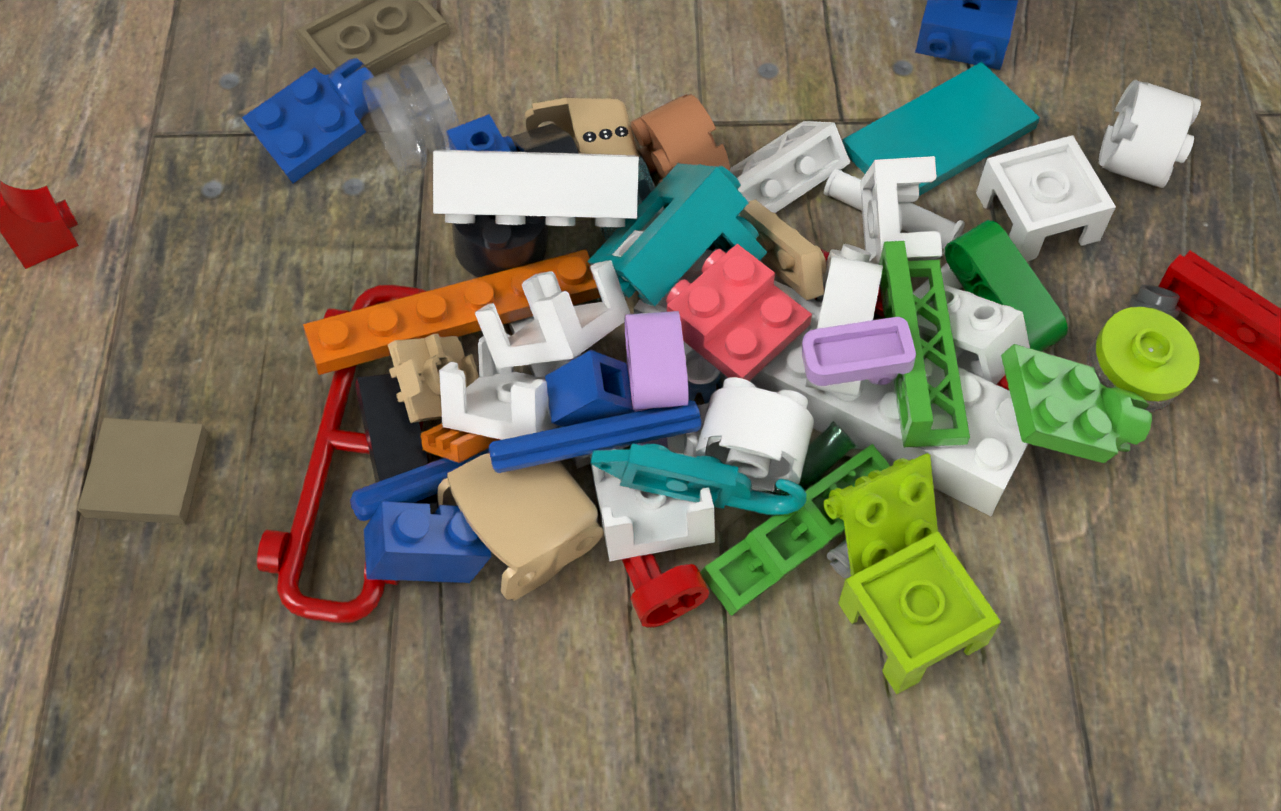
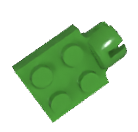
(1068, 408)

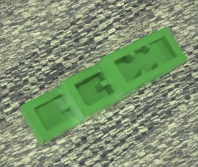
(785, 540)

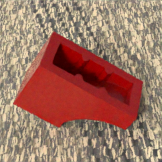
(35, 224)

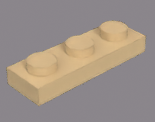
(788, 252)

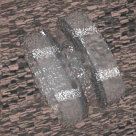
(410, 114)

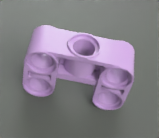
(656, 362)

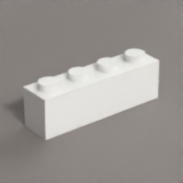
(535, 185)

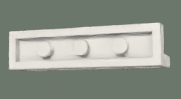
(791, 164)

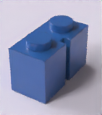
(420, 546)

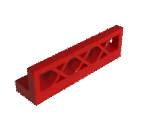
(1227, 308)

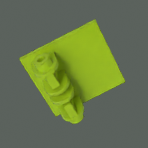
(885, 511)

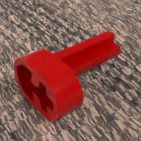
(664, 595)

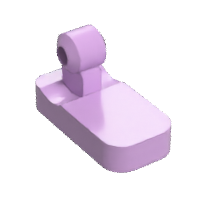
(859, 352)

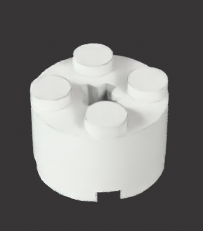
(1149, 133)
(757, 432)

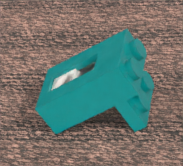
(674, 226)

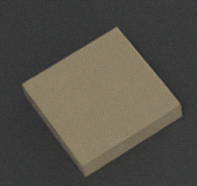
(143, 471)

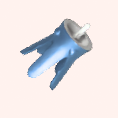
(701, 376)

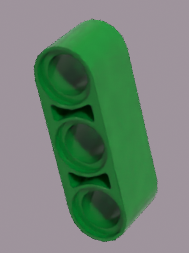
(995, 270)

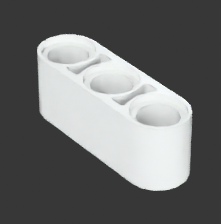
(848, 299)

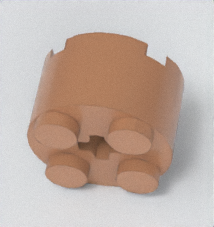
(676, 135)

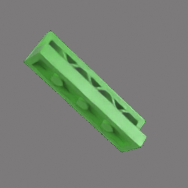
(912, 391)

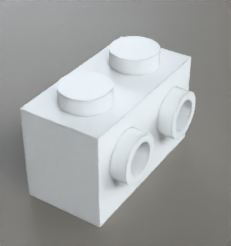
(979, 332)

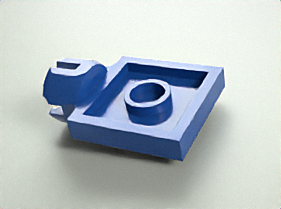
(312, 118)

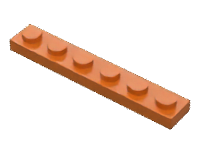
(445, 311)

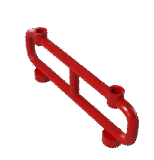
(285, 551)

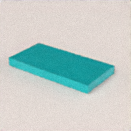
(953, 122)

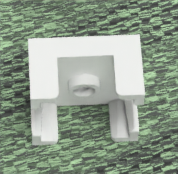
(882, 191)
(1047, 193)
(558, 327)
(498, 402)
(649, 522)

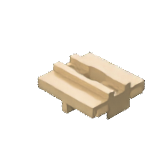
(418, 375)

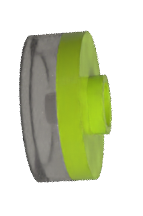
(1145, 355)

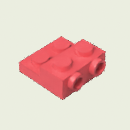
(737, 313)

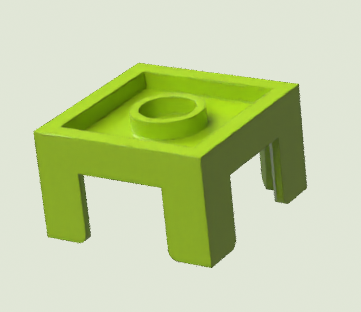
(919, 609)

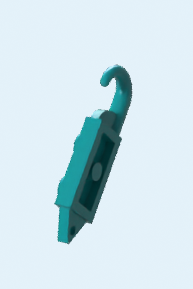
(682, 477)

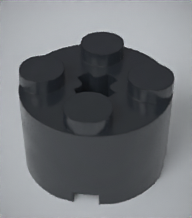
(493, 247)

